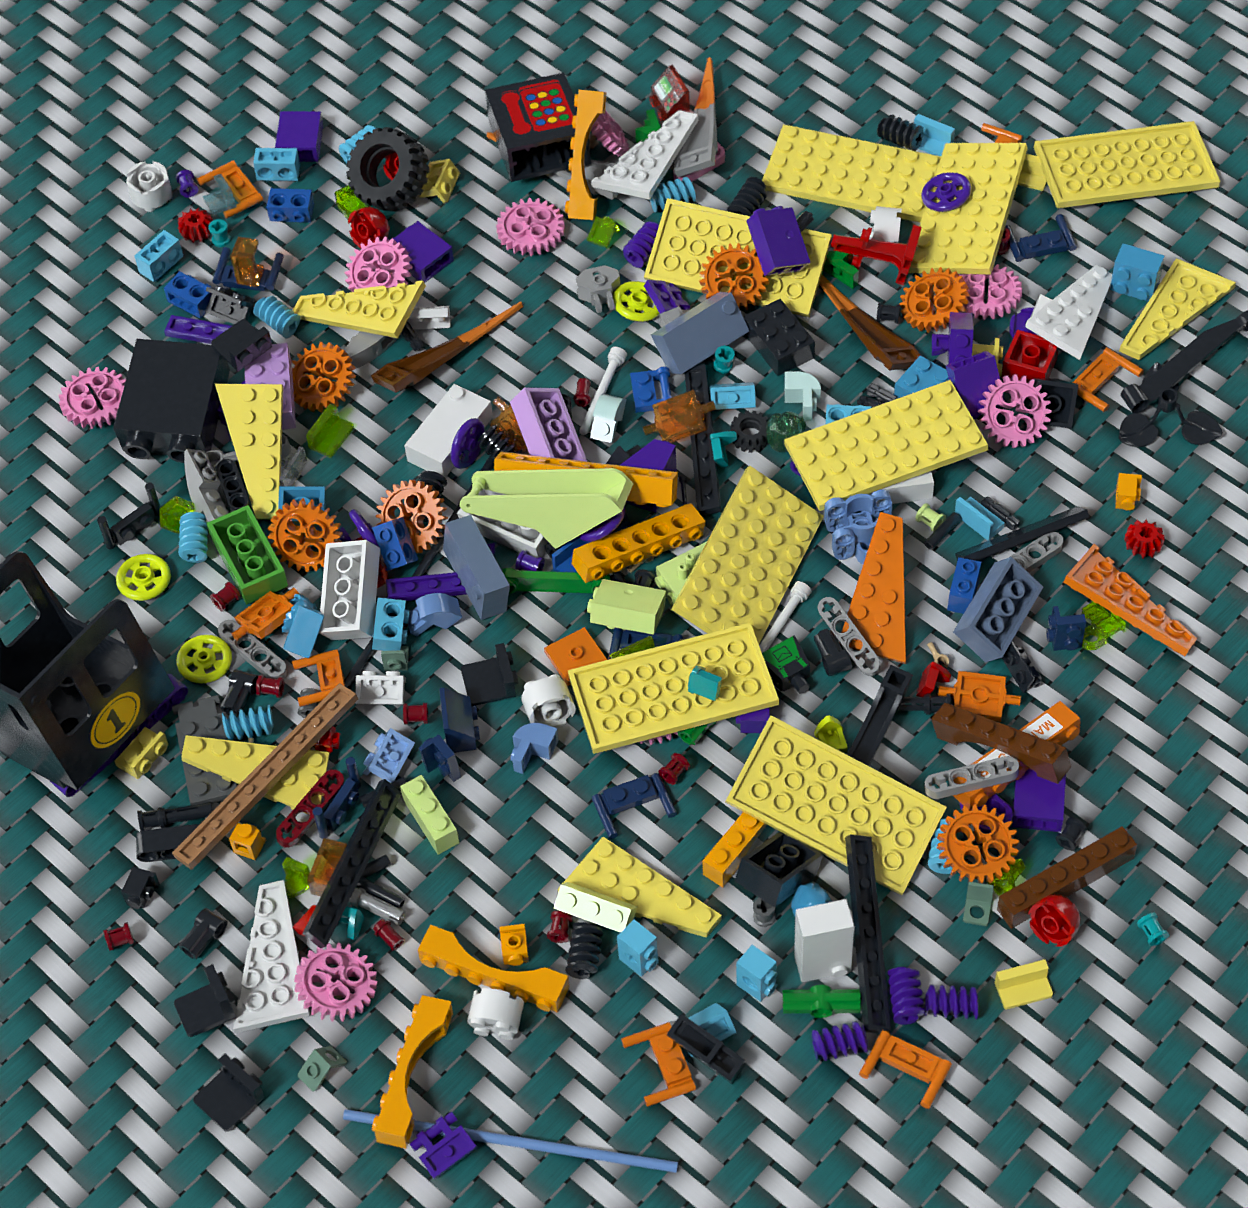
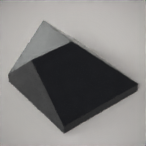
(1062, 398)

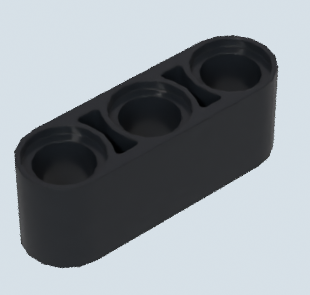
(232, 485)
(160, 843)

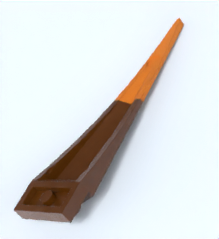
(880, 342)
(412, 369)

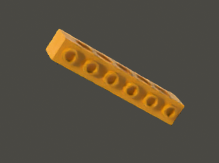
(638, 542)

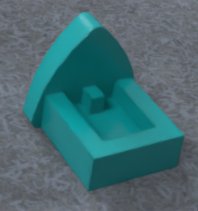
(718, 442)
(704, 683)
(354, 919)

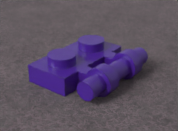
(665, 296)
(447, 1151)

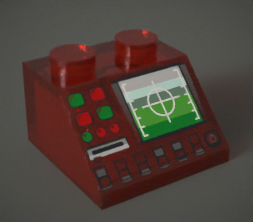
(669, 94)

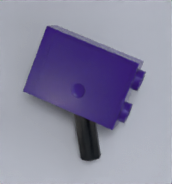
(779, 239)

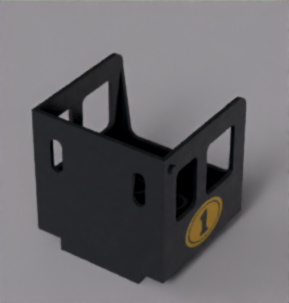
(70, 686)

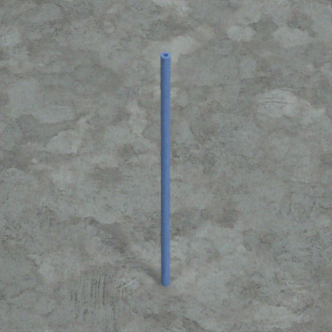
(538, 1145)

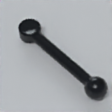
(683, 479)

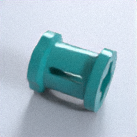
(218, 229)
(724, 359)
(1153, 929)

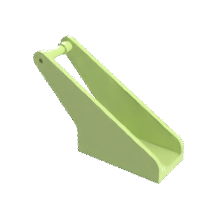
(553, 502)

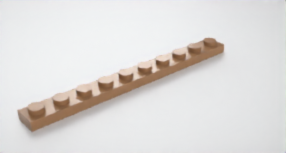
(265, 776)

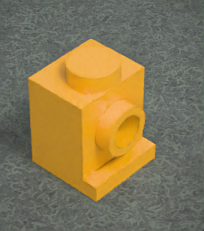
(1127, 491)
(247, 836)
(514, 944)

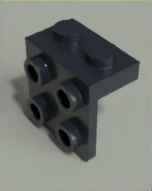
(242, 344)
(490, 678)
(207, 1005)
(230, 1094)

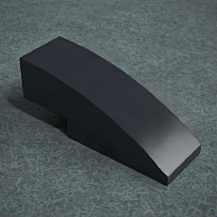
(706, 1048)

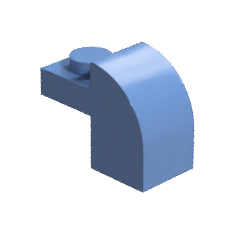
(434, 609)
(533, 740)

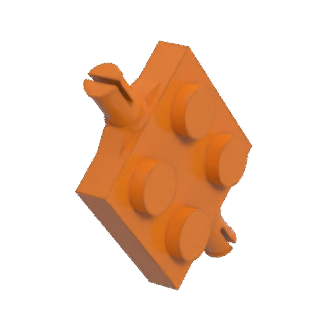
(264, 615)
(980, 694)

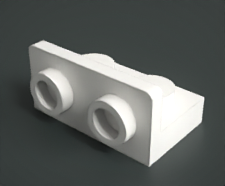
(430, 317)
(379, 689)

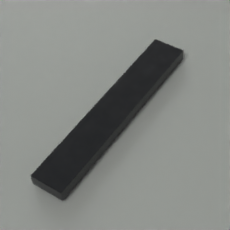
(1024, 534)

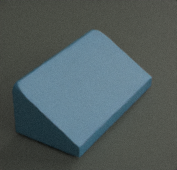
(303, 631)

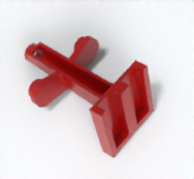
(895, 253)

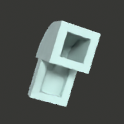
(804, 389)
(606, 415)

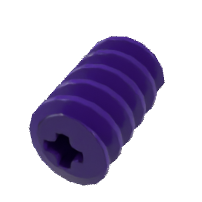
(640, 246)
(905, 995)
(951, 1001)
(839, 1040)

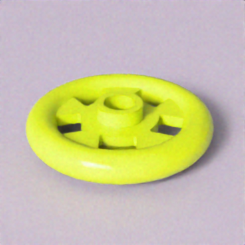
(636, 301)
(133, 564)
(199, 674)

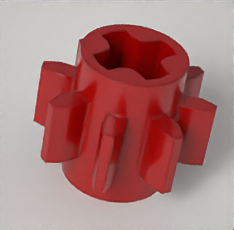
(328, 741)

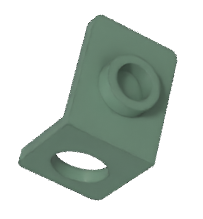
(395, 660)
(978, 896)
(319, 1065)

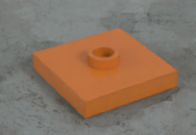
(573, 652)

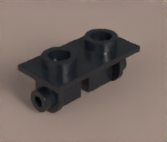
(1017, 663)

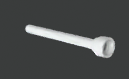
(616, 358)
(799, 593)

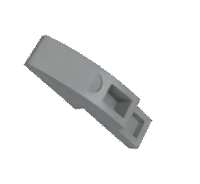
(367, 347)
(203, 485)

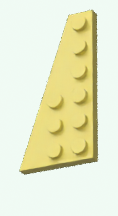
(366, 309)
(238, 759)

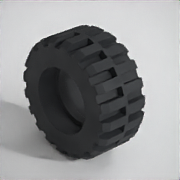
(365, 162)

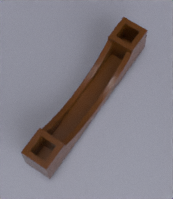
(1042, 756)

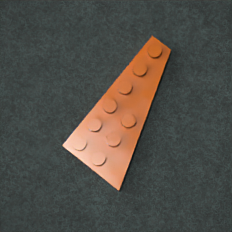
(880, 593)
(1127, 599)

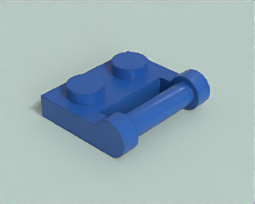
(644, 389)

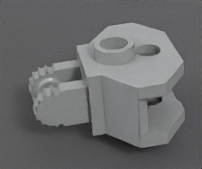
(598, 288)

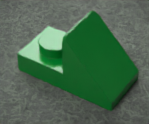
(650, 124)
(840, 266)

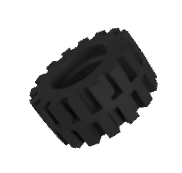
(750, 420)

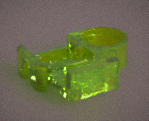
(1101, 625)

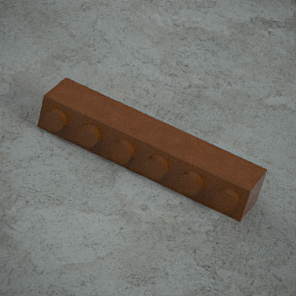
(1068, 875)

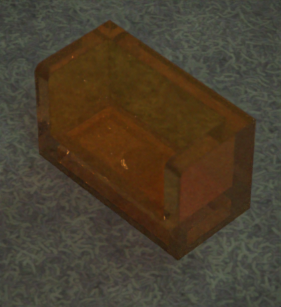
(244, 262)
(324, 865)

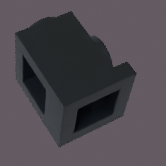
(139, 887)

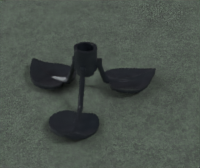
(1139, 431)

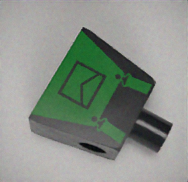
(788, 665)

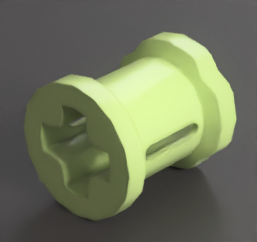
(930, 517)

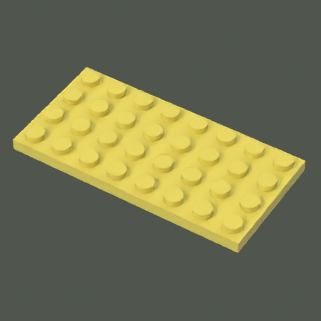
(1126, 164)
(849, 172)
(692, 233)
(972, 233)
(886, 444)
(748, 557)
(649, 694)
(827, 795)

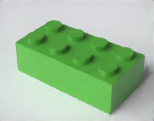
(247, 554)

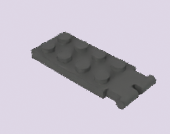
(207, 723)

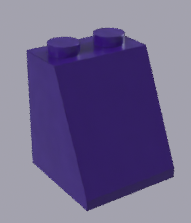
(656, 456)

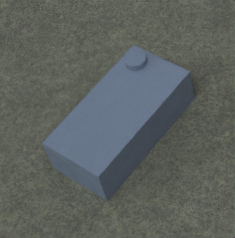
(700, 332)
(476, 567)
(998, 609)

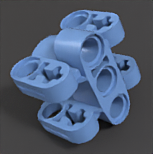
(856, 520)

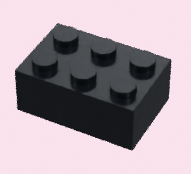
(779, 337)
(778, 868)

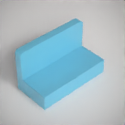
(934, 135)
(733, 395)
(978, 517)
(715, 1021)

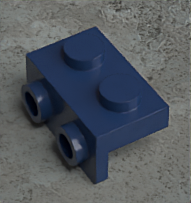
(1065, 631)

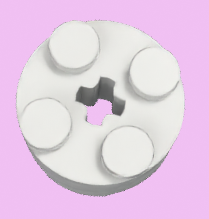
(149, 185)
(885, 224)
(548, 701)
(495, 1013)

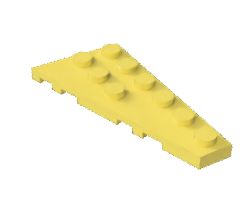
(1177, 301)
(256, 432)
(625, 878)

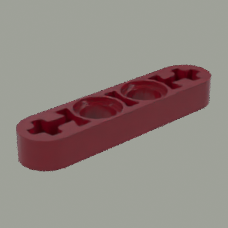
(307, 806)

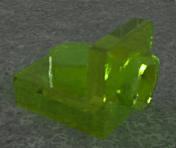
(347, 201)
(602, 231)
(172, 512)

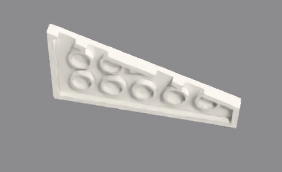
(648, 161)
(1072, 314)
(270, 965)

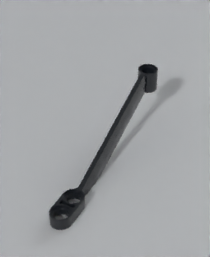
(1183, 363)

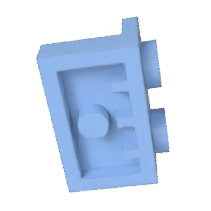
(389, 755)

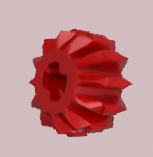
(195, 225)
(1144, 538)

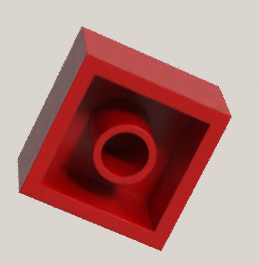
(1029, 357)

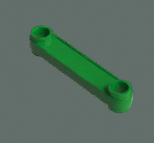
(549, 581)

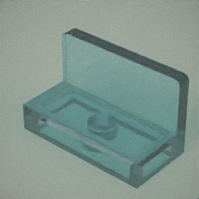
(222, 199)

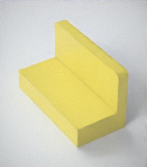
(1032, 173)
(1023, 984)

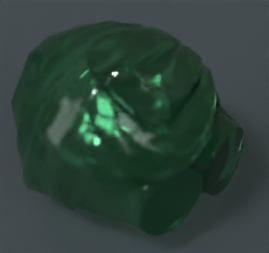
(782, 427)

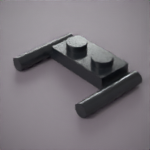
(132, 523)

